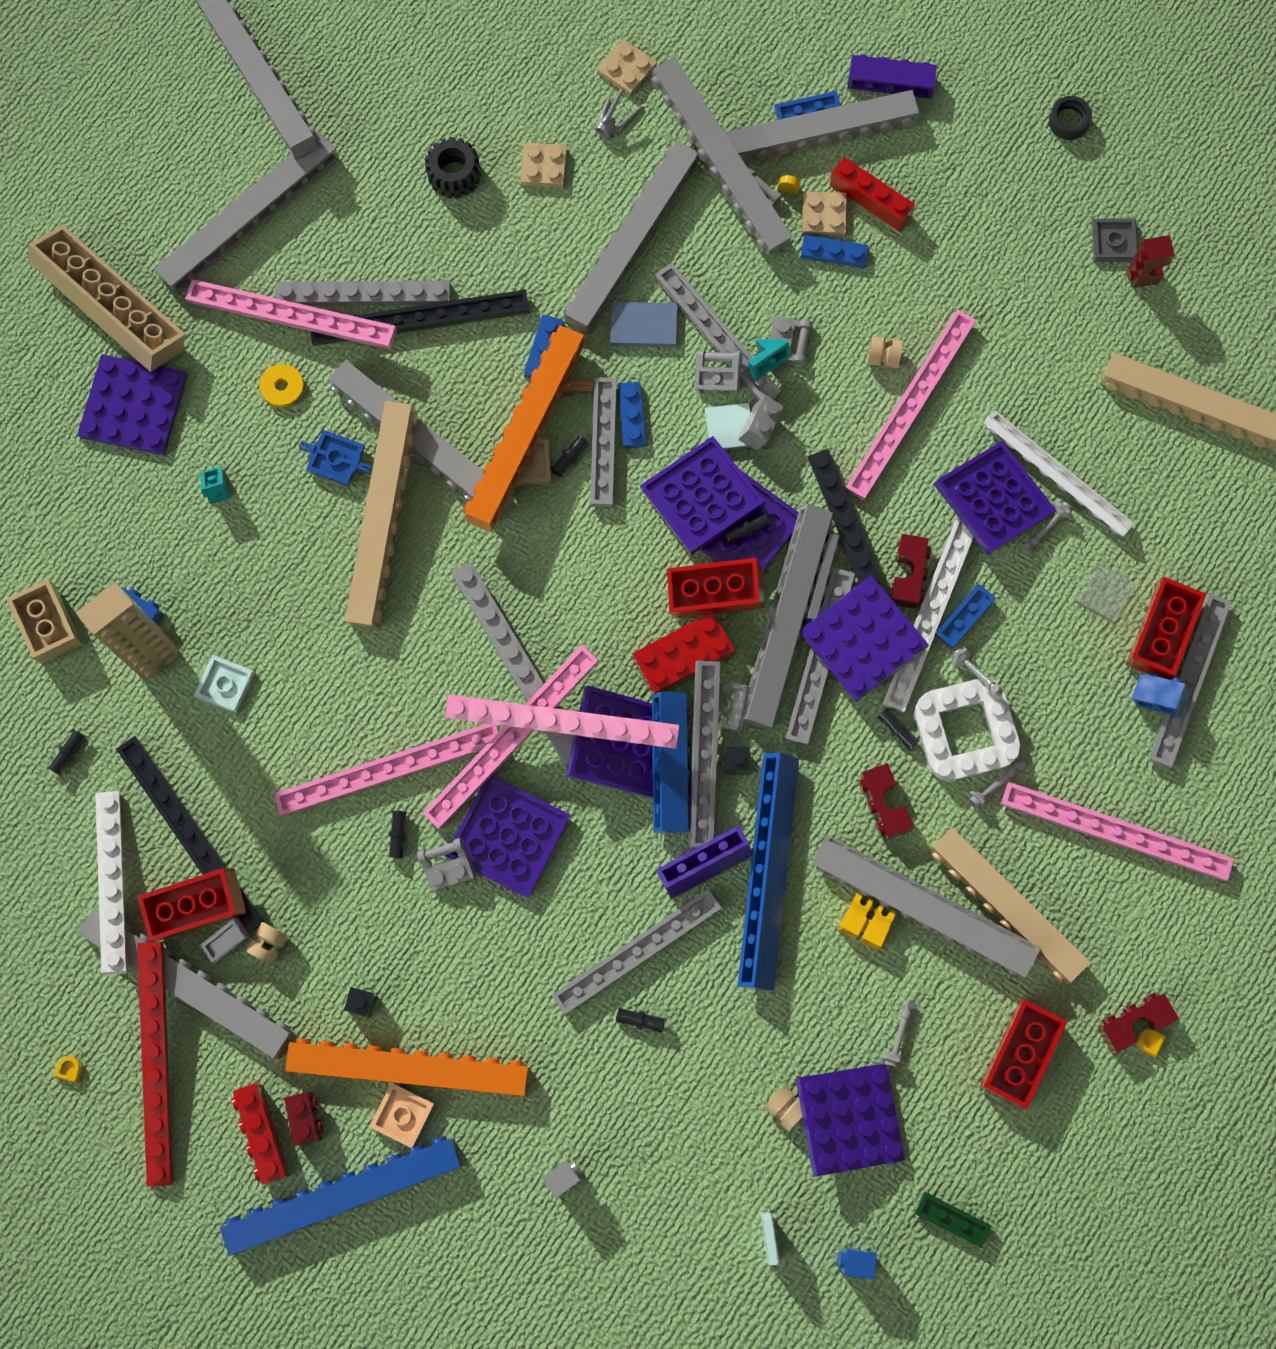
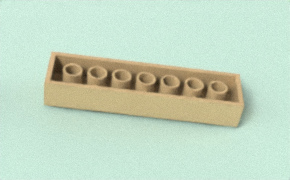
(106, 298)
(128, 631)

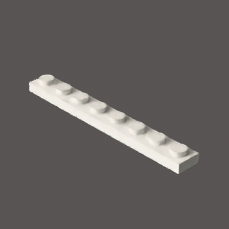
(1061, 475)
(111, 883)

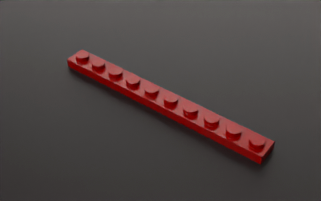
(155, 1064)

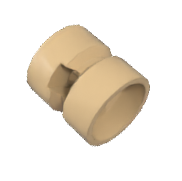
(884, 352)
(272, 936)
(785, 1107)

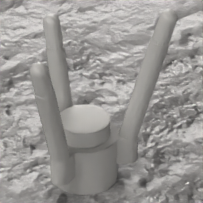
(606, 124)

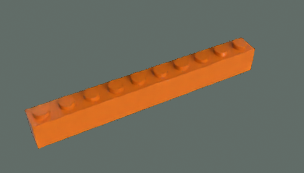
(525, 428)
(406, 1068)

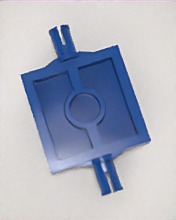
(335, 458)

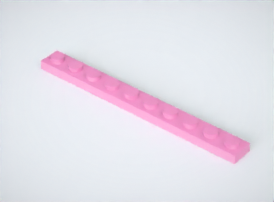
(291, 314)
(910, 405)
(562, 721)
(508, 739)
(384, 769)
(1117, 831)

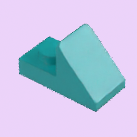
(771, 354)
(214, 485)

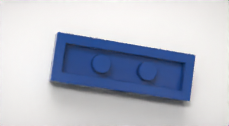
(807, 105)
(834, 251)
(541, 342)
(631, 415)
(965, 616)

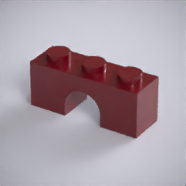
(1148, 261)
(913, 552)
(890, 821)
(1119, 1031)

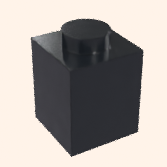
(737, 760)
(360, 1002)

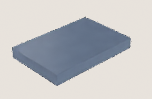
(643, 324)

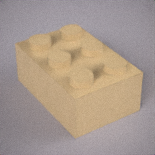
(44, 621)

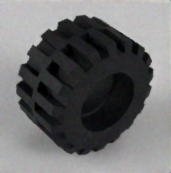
(448, 152)

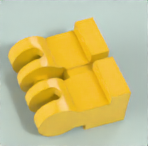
(873, 930)

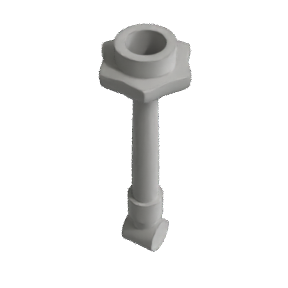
(1063, 510)
(961, 657)
(978, 799)
(892, 1058)

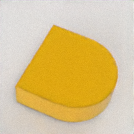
(789, 184)
(1150, 1041)
(69, 1069)

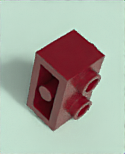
(303, 1118)

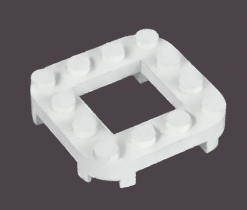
(975, 762)

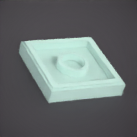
(727, 424)
(224, 684)
(769, 1238)

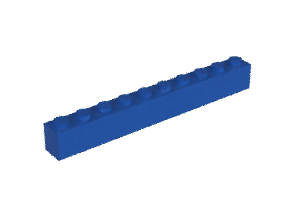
(768, 872)
(341, 1196)

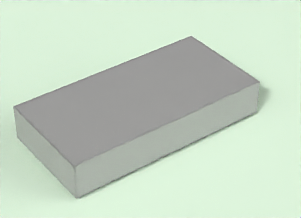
(225, 940)

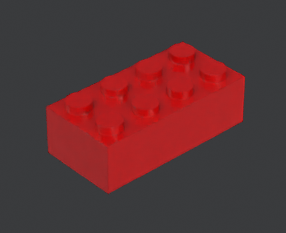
(715, 588)
(1166, 628)
(673, 657)
(191, 904)
(1023, 1054)

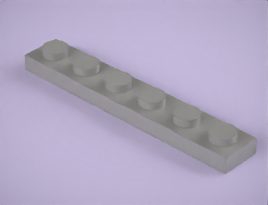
(603, 442)

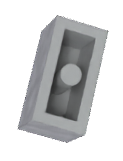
(760, 422)
(562, 1177)

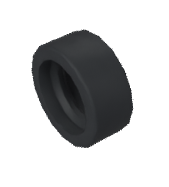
(1074, 103)

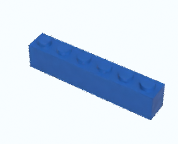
(670, 767)

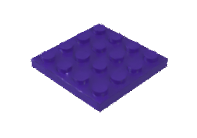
(132, 405)
(702, 495)
(994, 497)
(763, 543)
(863, 638)
(612, 762)
(510, 835)
(850, 1119)

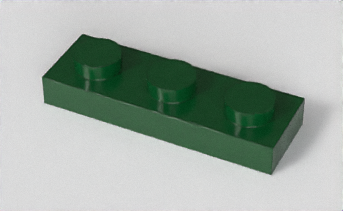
(952, 1219)

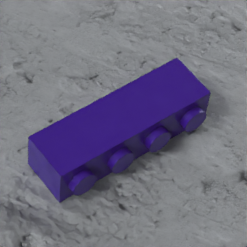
(891, 76)
(704, 862)

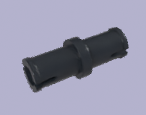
(569, 456)
(747, 528)
(898, 729)
(67, 752)
(397, 834)
(640, 1020)

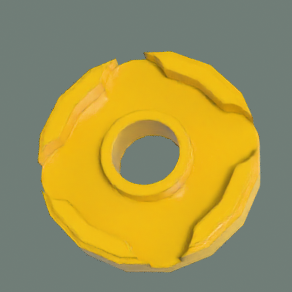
(278, 374)

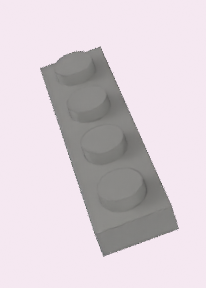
(820, 579)

